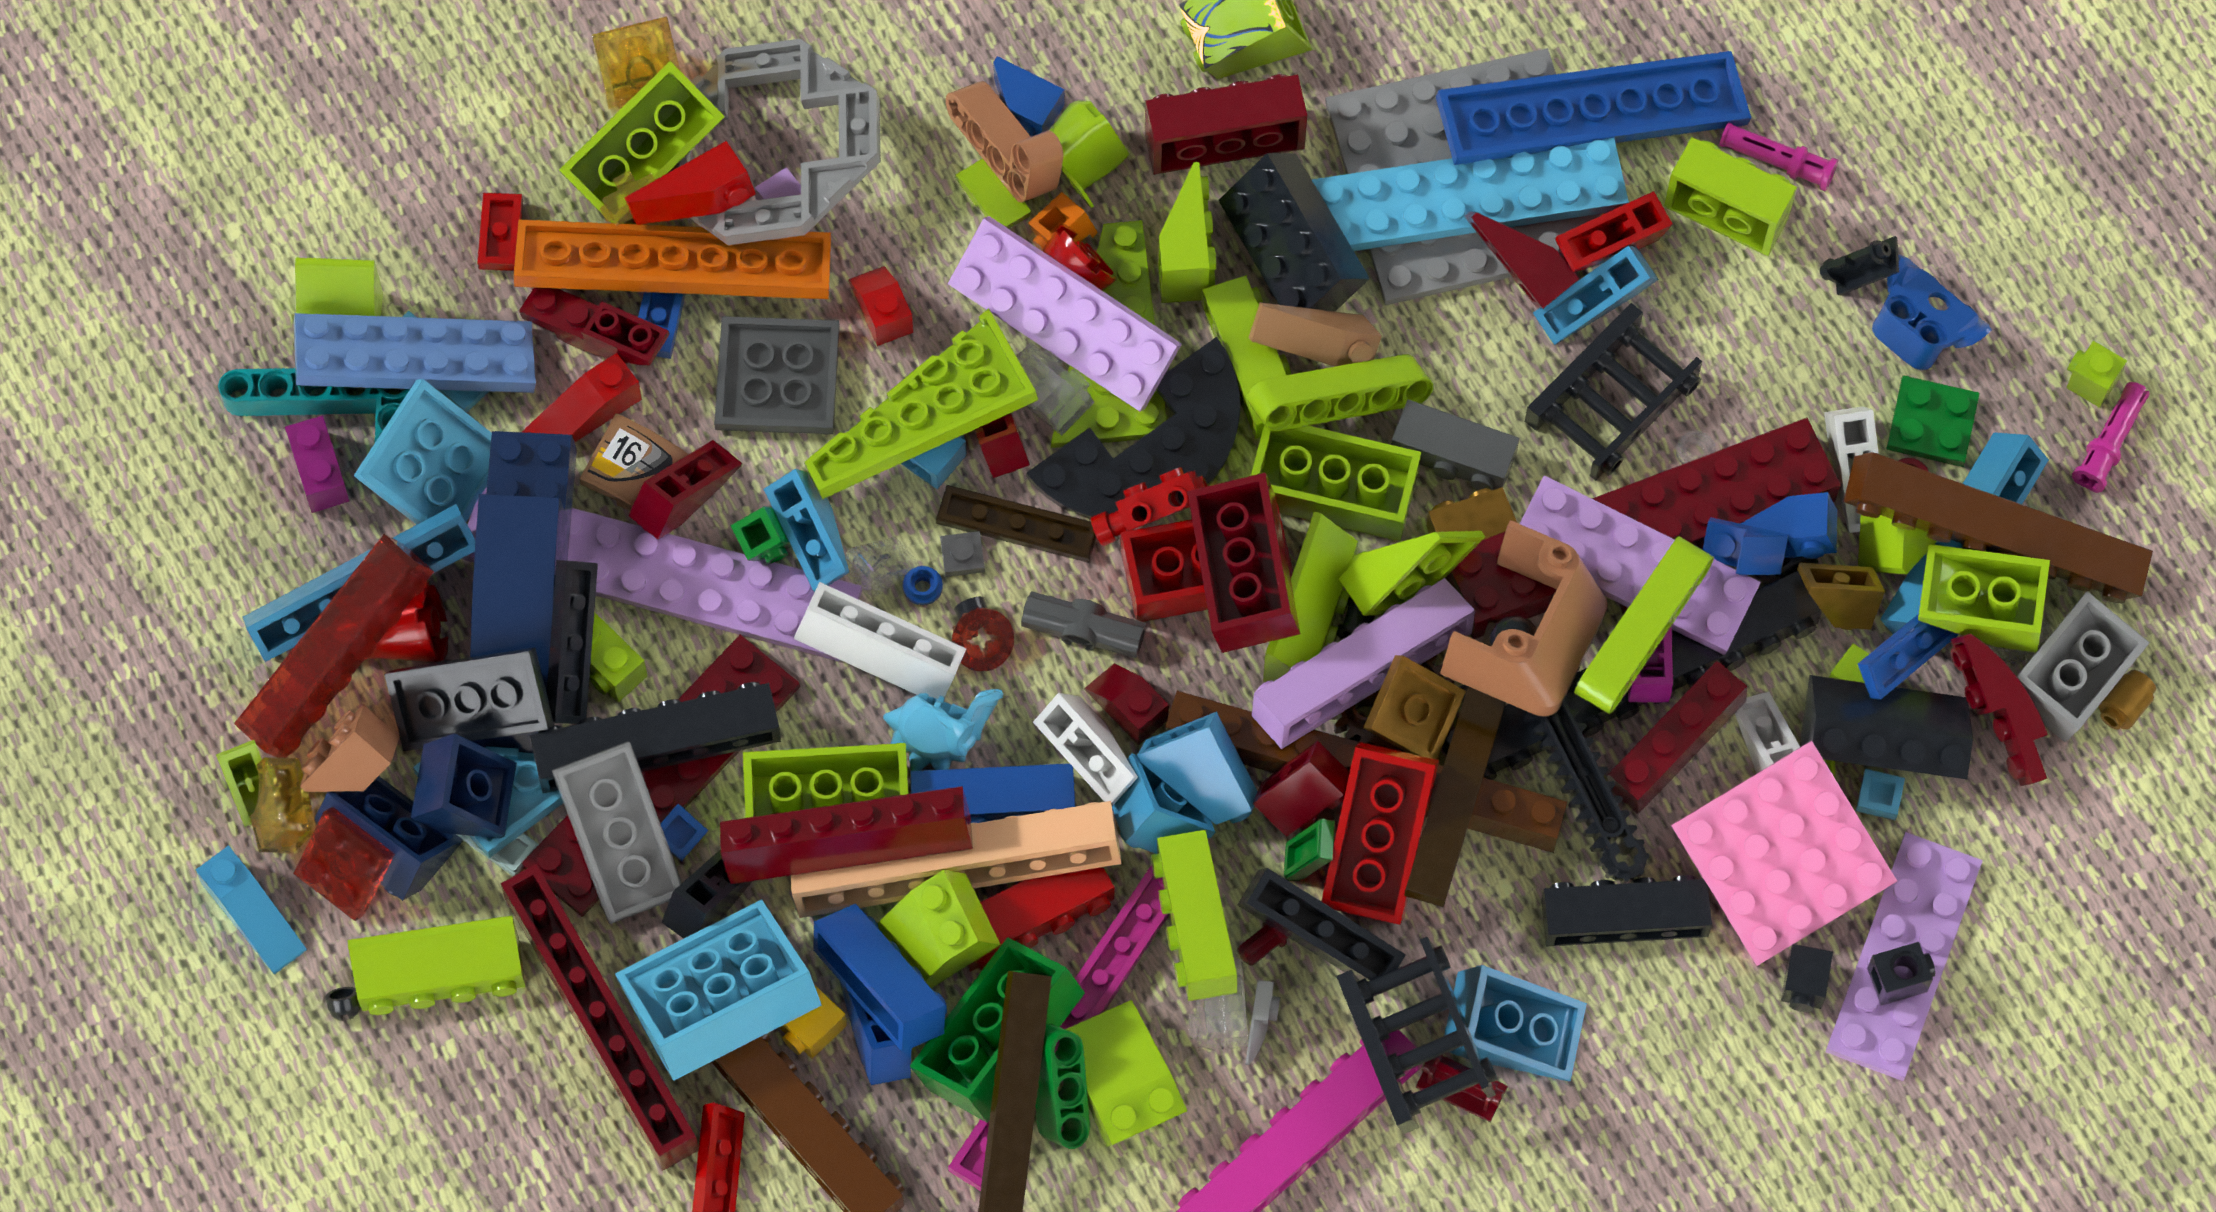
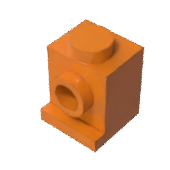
(1057, 212)

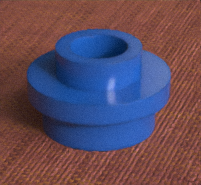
(918, 574)

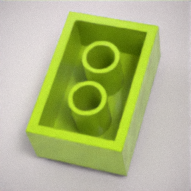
(1730, 195)

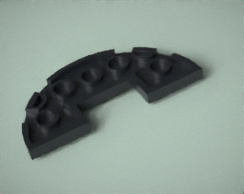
(1197, 438)

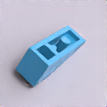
(1596, 294)
(809, 527)
(250, 909)

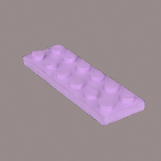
(1064, 313)
(1625, 554)
(1919, 908)

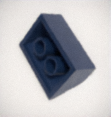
(387, 818)

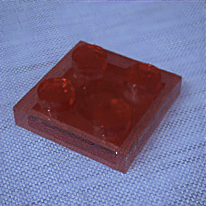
(343, 863)

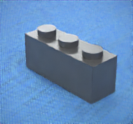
(1456, 446)

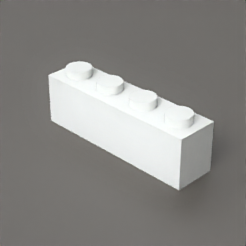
(879, 643)

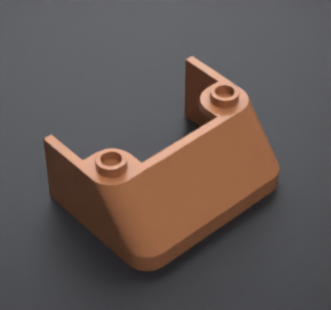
(1537, 668)

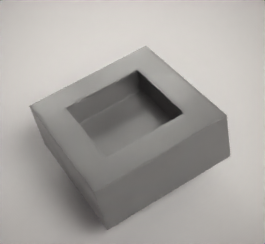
(962, 554)

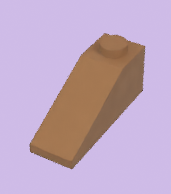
(1316, 333)

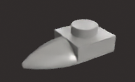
(1264, 1009)

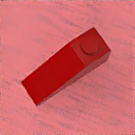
(695, 189)
(1601, 238)
(590, 401)

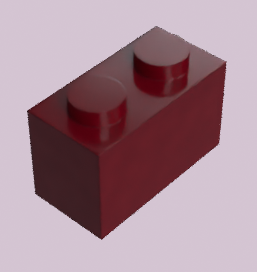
(1302, 789)

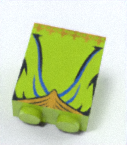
(1242, 33)

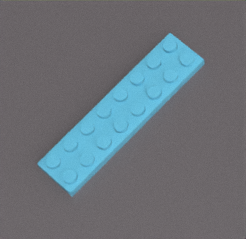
(1434, 196)

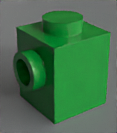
(762, 536)

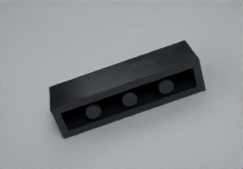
(1626, 911)
(1318, 927)

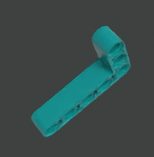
(297, 400)

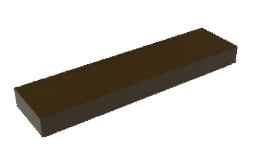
(1016, 523)

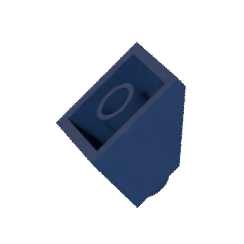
(463, 788)

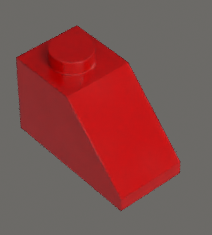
(882, 305)

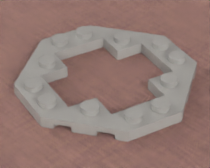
(822, 181)

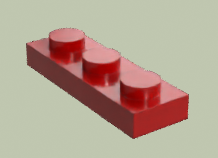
(718, 1159)

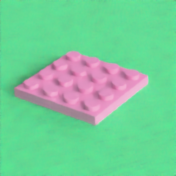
(1784, 853)

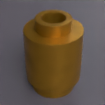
(2127, 700)

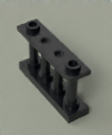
(1600, 357)
(1377, 1030)

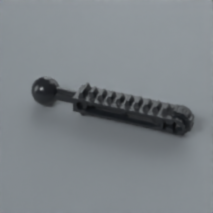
(1585, 780)

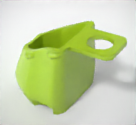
(1088, 146)

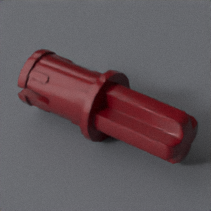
(1261, 944)

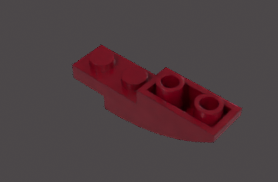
(594, 328)
(1998, 690)

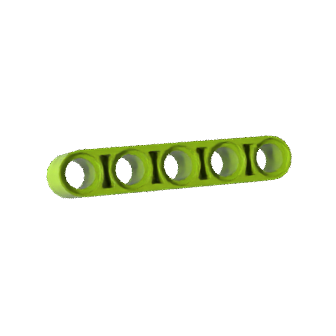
(1339, 392)
(1644, 625)

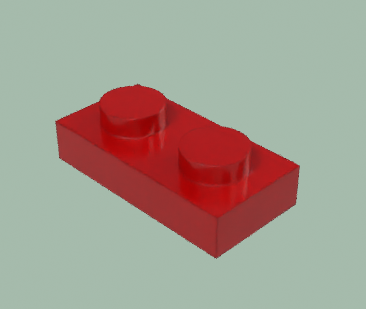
(499, 231)

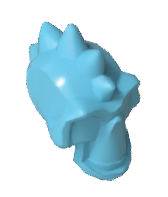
(940, 731)

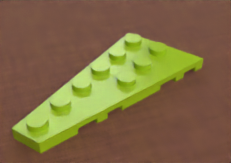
(934, 404)
(1110, 417)

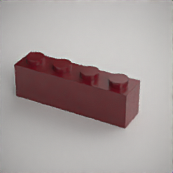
(1678, 737)

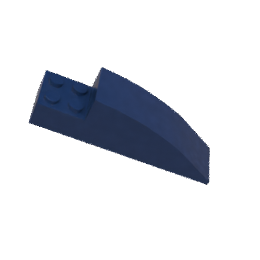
(517, 542)

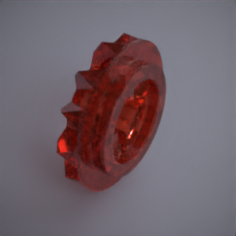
(996, 650)

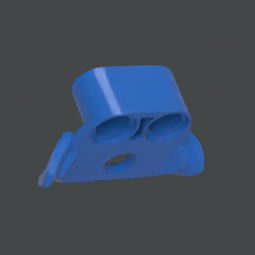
(1918, 329)

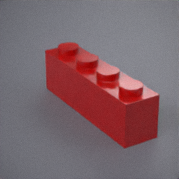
(1045, 906)

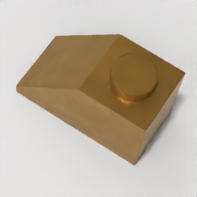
(1844, 593)

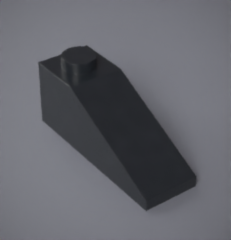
(702, 898)

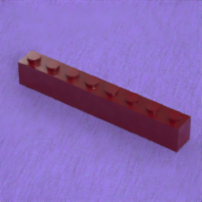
(599, 1017)

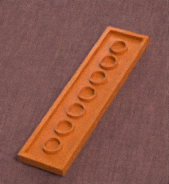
(668, 260)

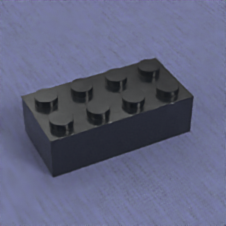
(1293, 235)

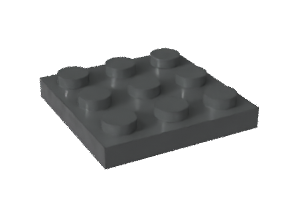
(777, 375)

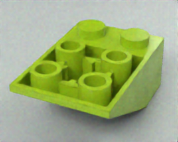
(1185, 243)

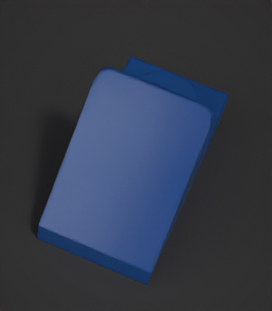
(1746, 547)

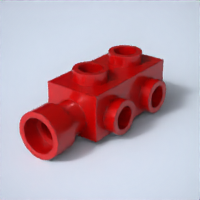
(1158, 501)

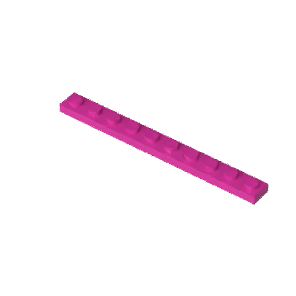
(1100, 980)

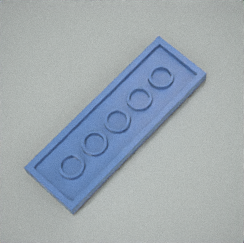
(405, 349)

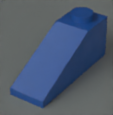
(877, 1052)

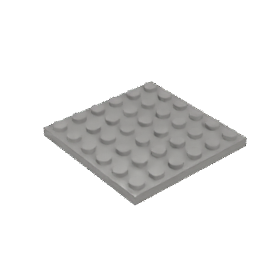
(1403, 127)

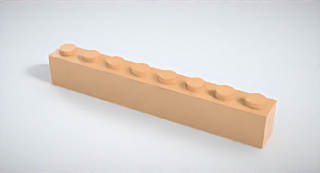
(1001, 854)

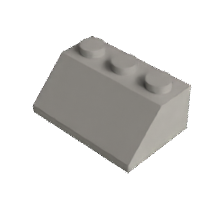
(2080, 665)

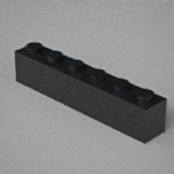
(665, 734)

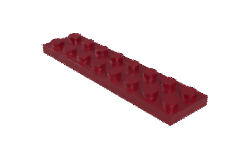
(560, 854)

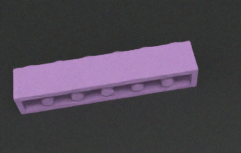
(1359, 663)

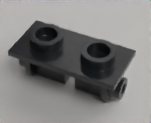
(1862, 266)

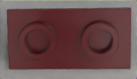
(1471, 1099)

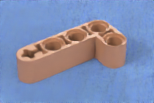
(1021, 162)

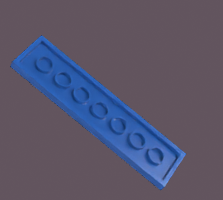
(1593, 105)

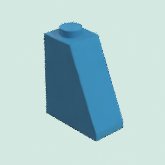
(1202, 768)

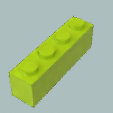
(1231, 313)
(1196, 915)

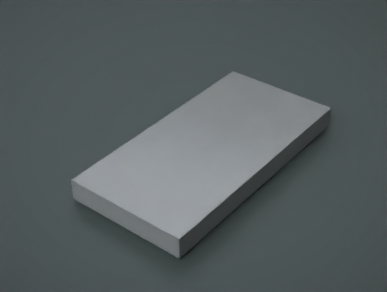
(618, 832)

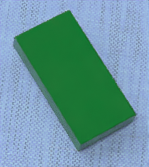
(1309, 850)

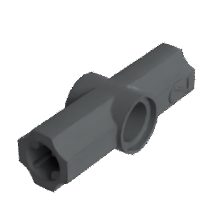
(1083, 624)

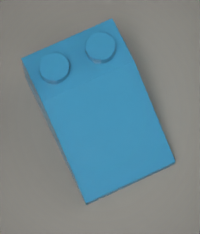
(1518, 1022)

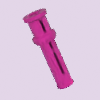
(1796, 161)
(2105, 450)

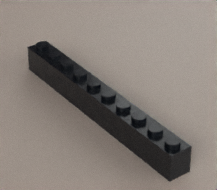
(1774, 614)

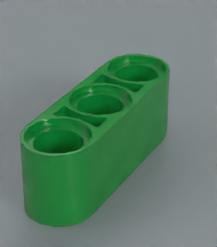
(1072, 1100)

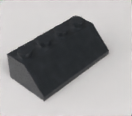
(1897, 732)

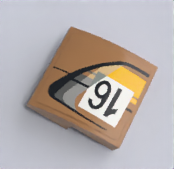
(627, 459)

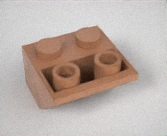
(352, 756)

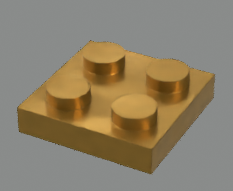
(1414, 708)

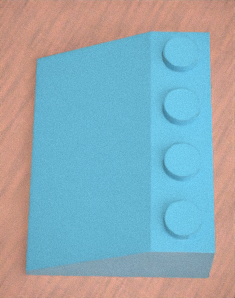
(718, 989)

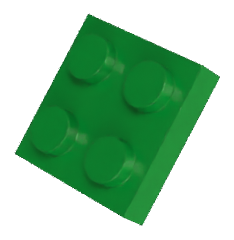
(1932, 421)

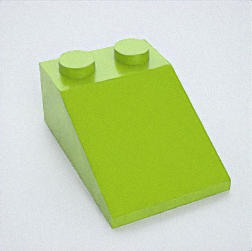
(1400, 570)
(1985, 595)
(940, 926)
(1125, 1075)

